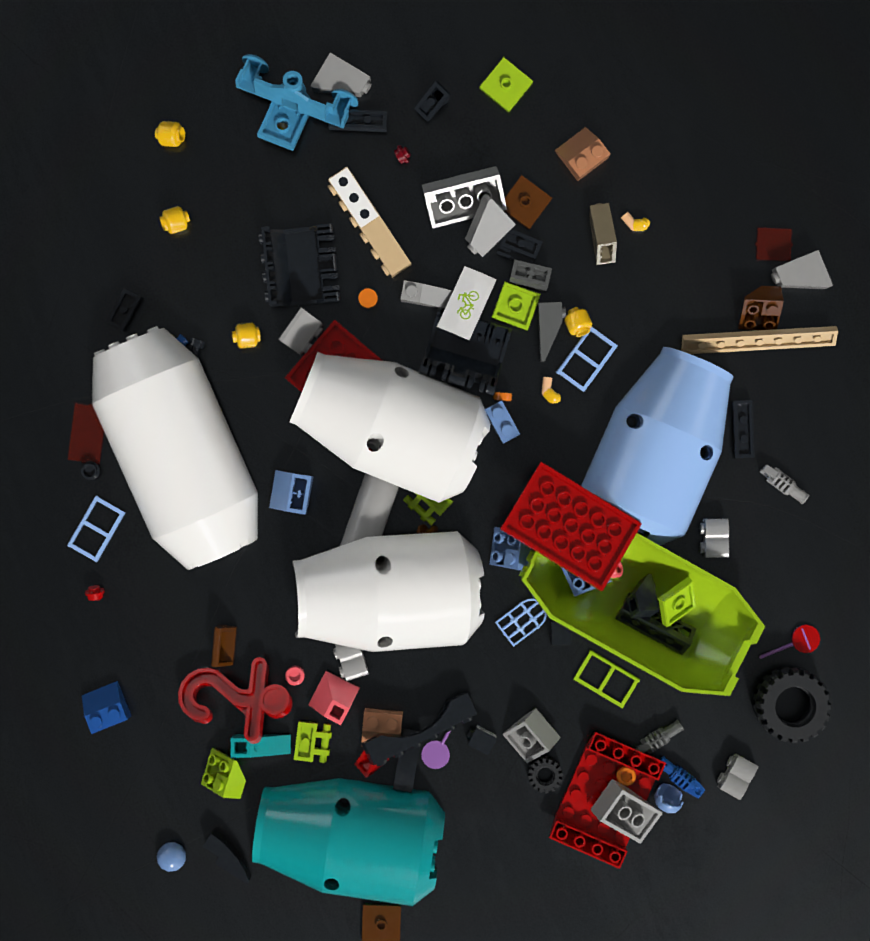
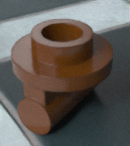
(424, 529)

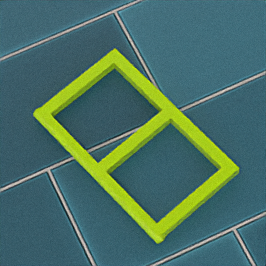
(599, 690)

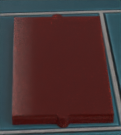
(85, 435)

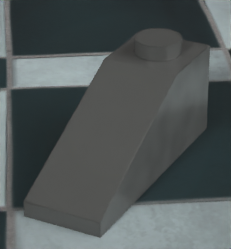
(549, 321)

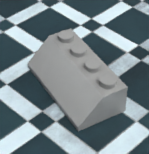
(460, 196)

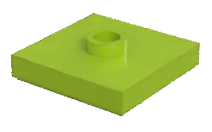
(506, 84)
(516, 306)
(677, 602)

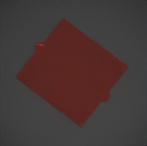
(774, 244)

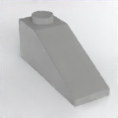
(425, 294)

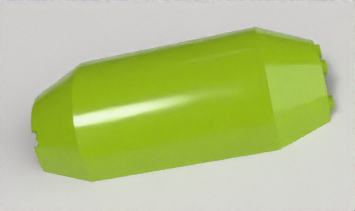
(721, 617)

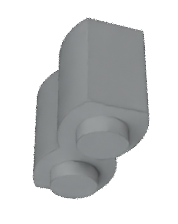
(715, 538)
(352, 662)
(737, 776)

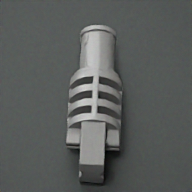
(784, 483)

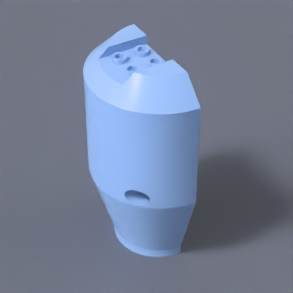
(657, 464)

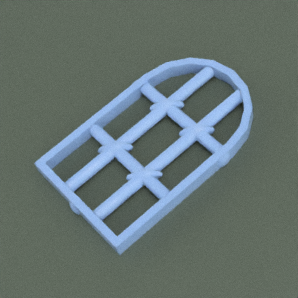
(514, 620)

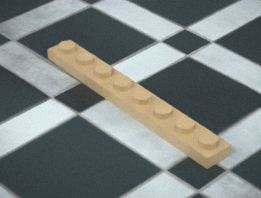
(759, 340)

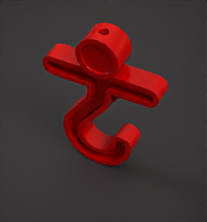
(252, 702)

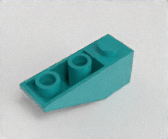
(268, 746)

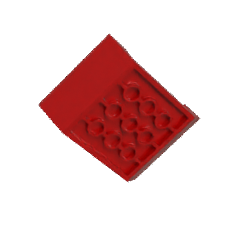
(574, 821)

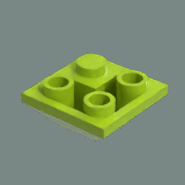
(223, 775)

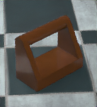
(224, 645)

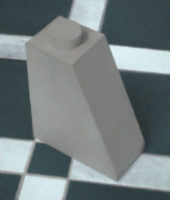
(340, 75)
(488, 226)
(803, 272)

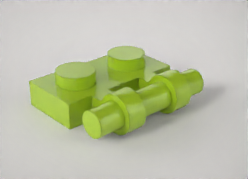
(438, 507)
(306, 740)

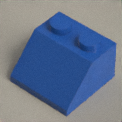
(105, 707)

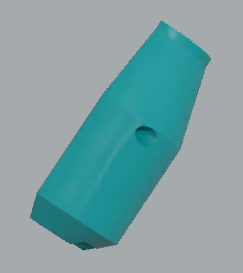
(362, 849)

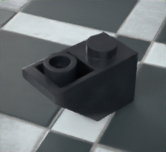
(643, 599)

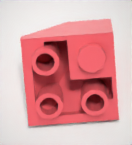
(333, 697)

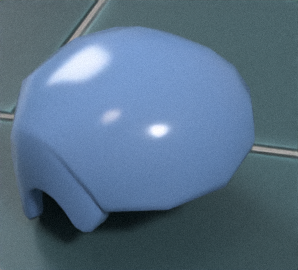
(668, 798)
(171, 856)

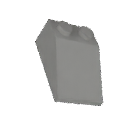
(625, 811)

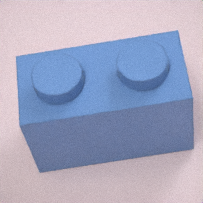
(502, 422)

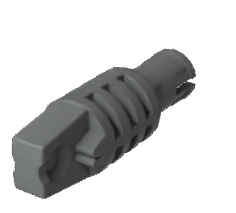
(659, 737)

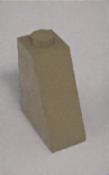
(603, 233)

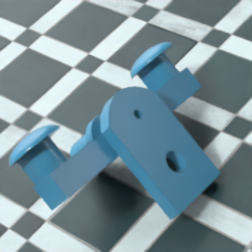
(290, 103)

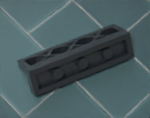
(654, 629)

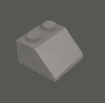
(301, 332)
(531, 736)

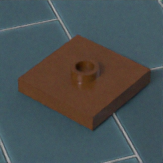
(526, 202)
(381, 922)

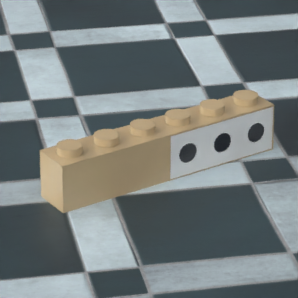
(369, 221)

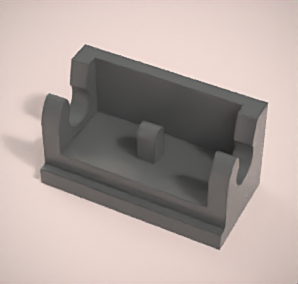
(530, 276)

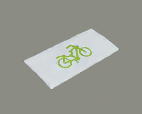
(466, 303)

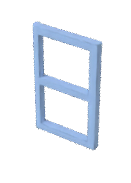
(598, 367)
(108, 535)

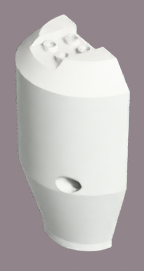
(416, 425)
(410, 599)

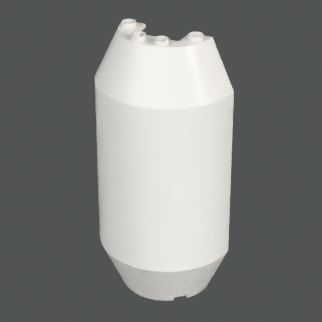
(174, 447)

